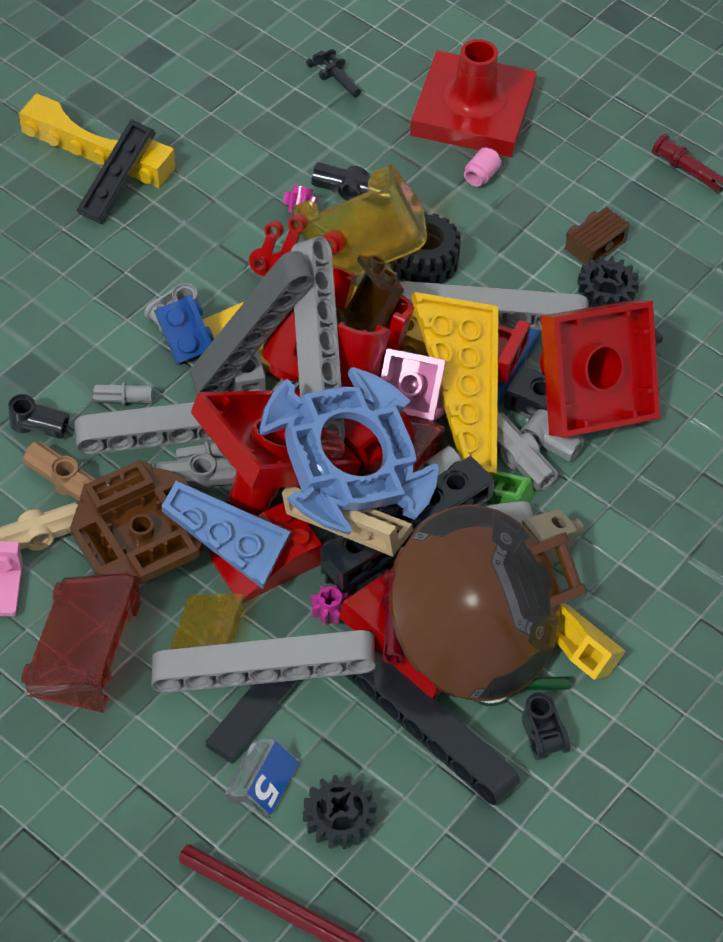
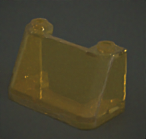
(377, 223)

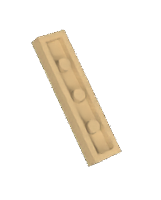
(368, 526)

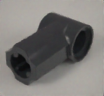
(28, 416)

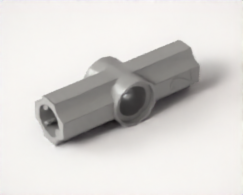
(523, 453)
(214, 471)

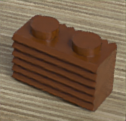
(597, 235)

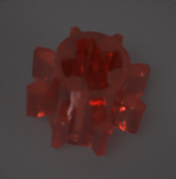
(332, 444)

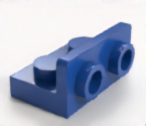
(184, 328)

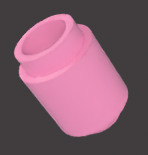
(482, 167)

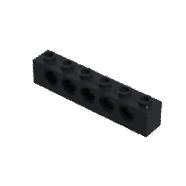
(348, 568)

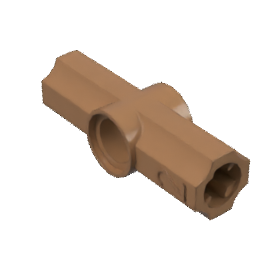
(55, 467)

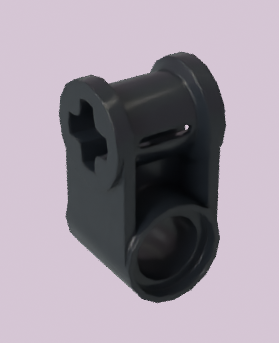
(544, 732)

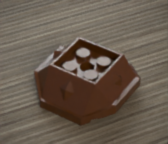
(119, 507)

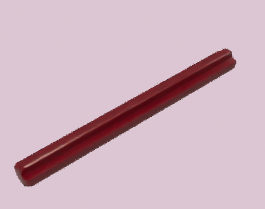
(265, 896)

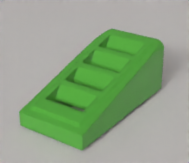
(519, 488)

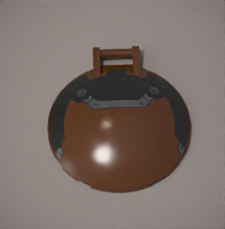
(479, 601)

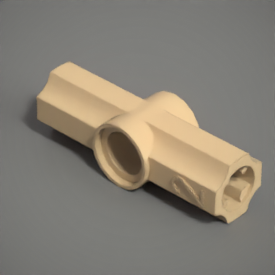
(38, 529)

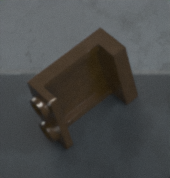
(374, 297)

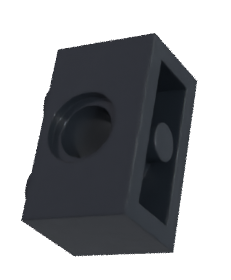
(526, 392)

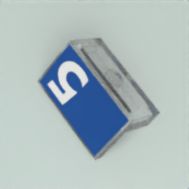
(263, 776)

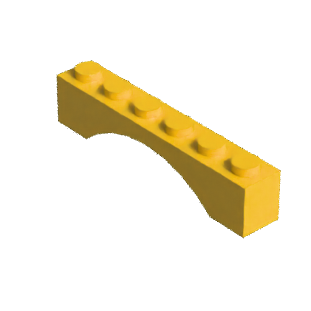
(48, 122)
(587, 645)

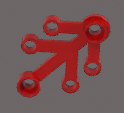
(266, 253)

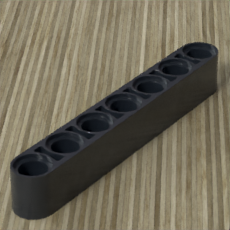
(438, 731)

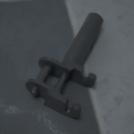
(333, 69)

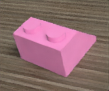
(417, 378)

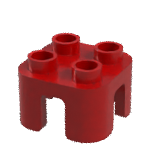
(356, 348)

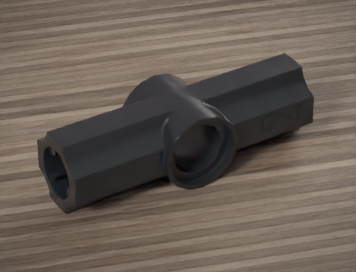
(347, 182)

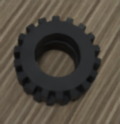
(438, 260)

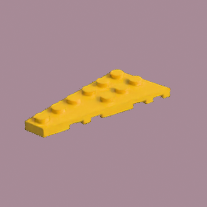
(468, 341)

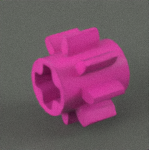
(297, 196)
(328, 604)

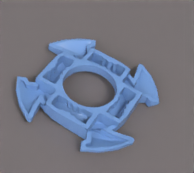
(326, 487)

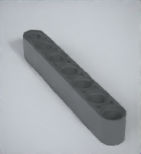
(252, 323)

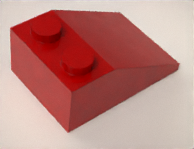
(297, 557)

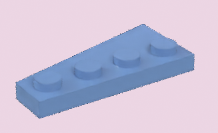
(231, 533)

